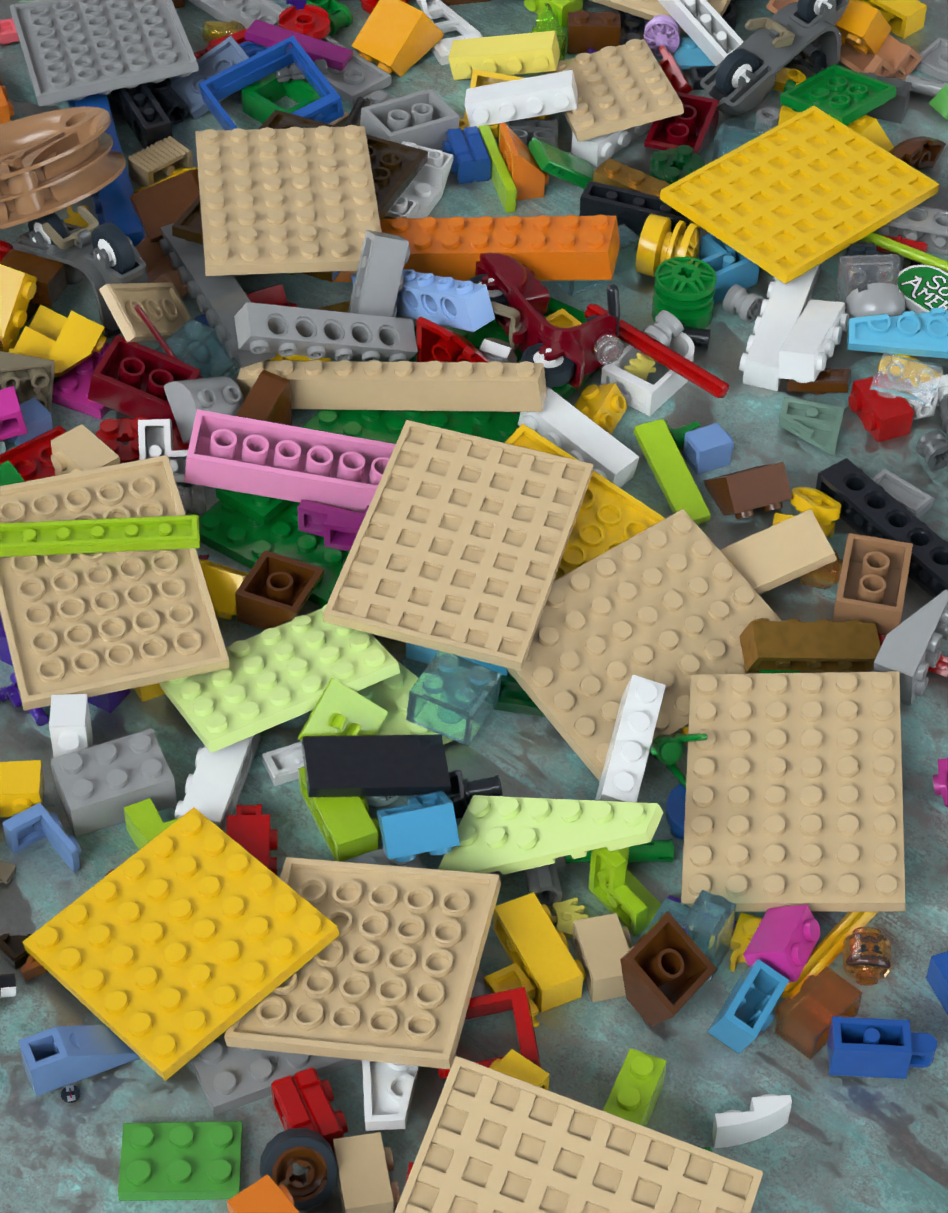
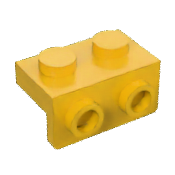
(602, 405)

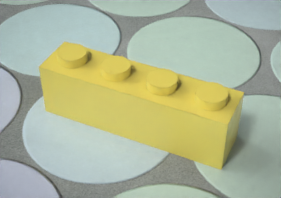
(505, 54)

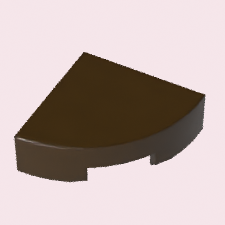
(13, 949)

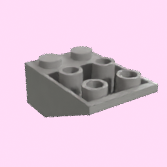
(915, 647)

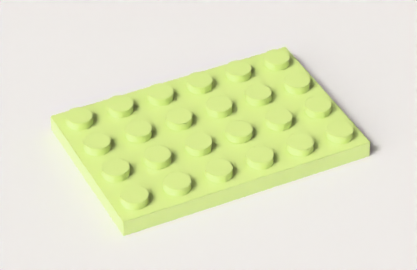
(277, 678)

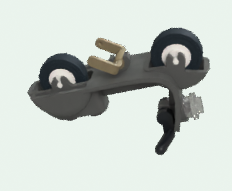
(796, 35)
(91, 251)

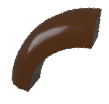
(919, 151)

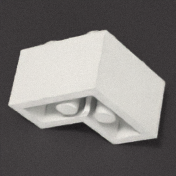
(157, 441)

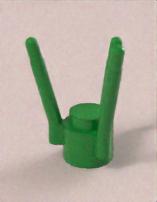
(669, 751)

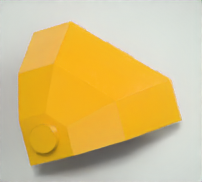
(61, 339)

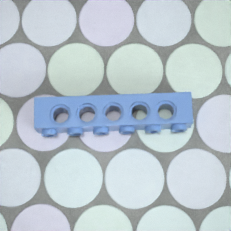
(443, 300)

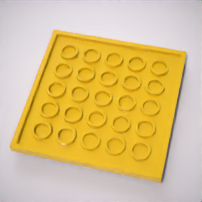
(180, 942)

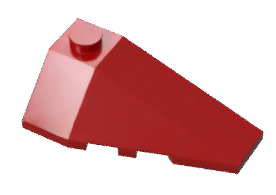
(444, 345)

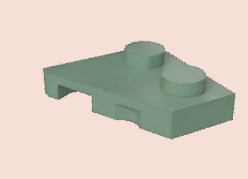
(812, 422)

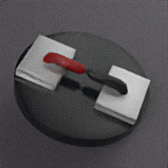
(70, 1094)

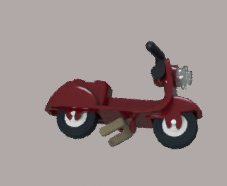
(518, 308)

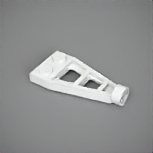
(437, 9)

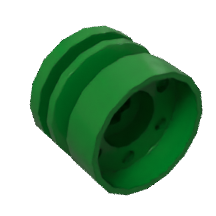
(686, 290)

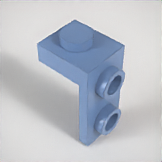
(35, 824)

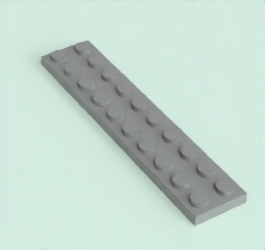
(355, 80)

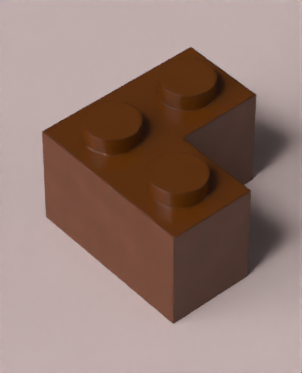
(49, 273)

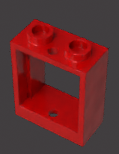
(501, 1002)

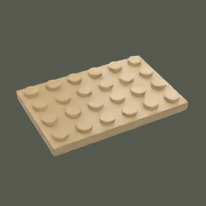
(618, 90)

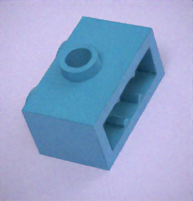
(749, 1006)

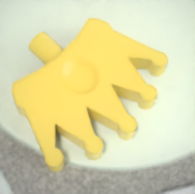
(641, 366)
(566, 913)

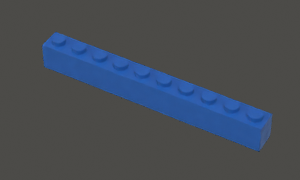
(113, 201)

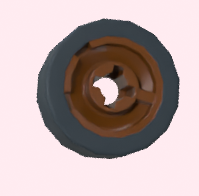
(306, 1150)

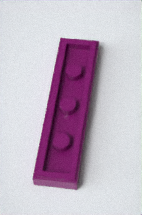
(269, 35)

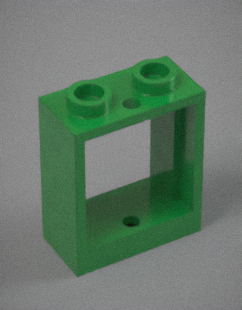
(260, 96)

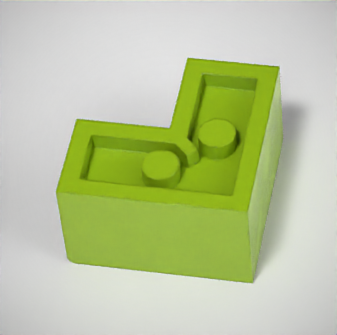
(621, 889)

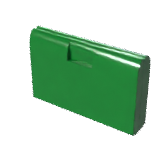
(561, 163)

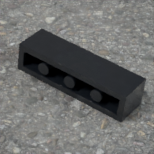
(628, 205)

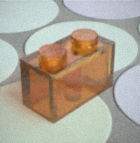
(808, 1015)

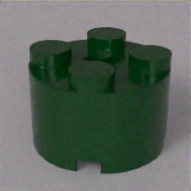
(674, 164)

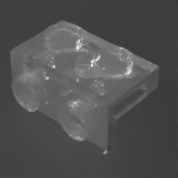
(907, 379)

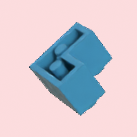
(729, 266)
(419, 827)

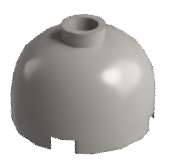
(877, 300)

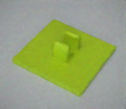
(343, 713)

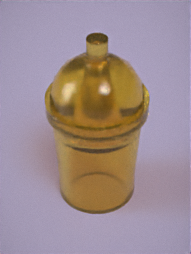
(217, 29)

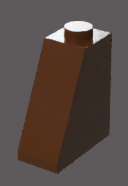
(268, 400)

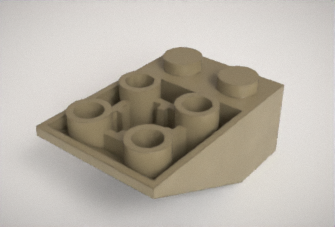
(29, 376)

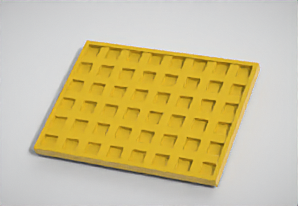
(799, 193)

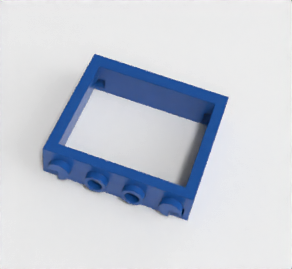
(262, 64)

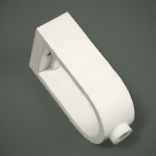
(640, 393)

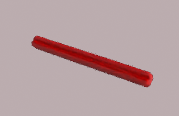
(666, 356)

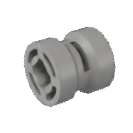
(742, 303)
(664, 328)

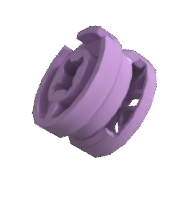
(662, 31)

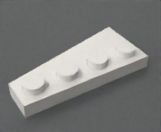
(387, 1094)

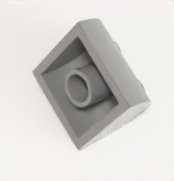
(205, 394)

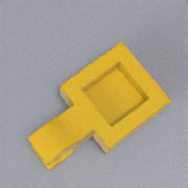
(513, 978)

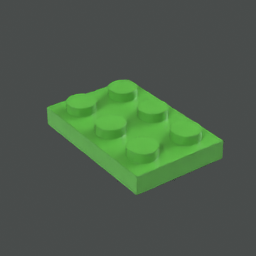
(180, 1161)

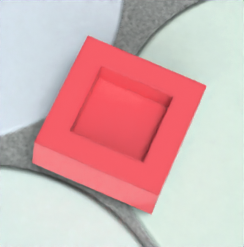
(8, 32)

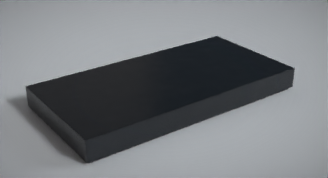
(375, 765)

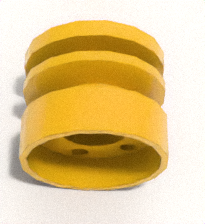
(660, 244)

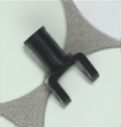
(484, 787)

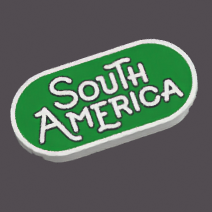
(924, 288)

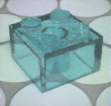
(453, 697)

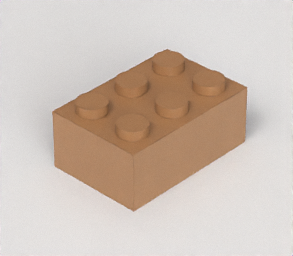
(873, 581)

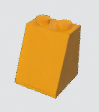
(396, 36)

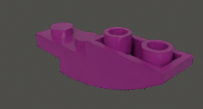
(333, 523)

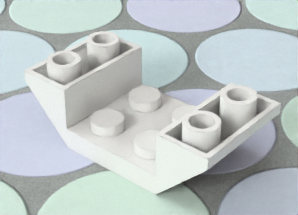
(425, 188)

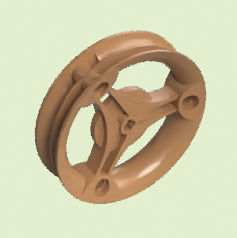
(54, 162)

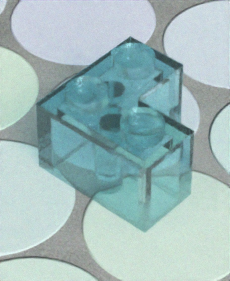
(706, 922)

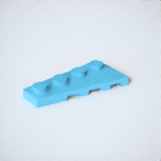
(904, 334)

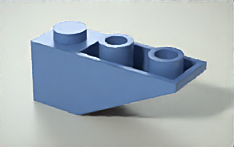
(71, 1054)

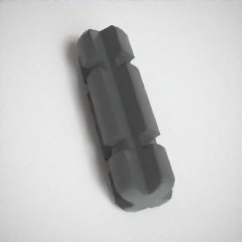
(293, 72)

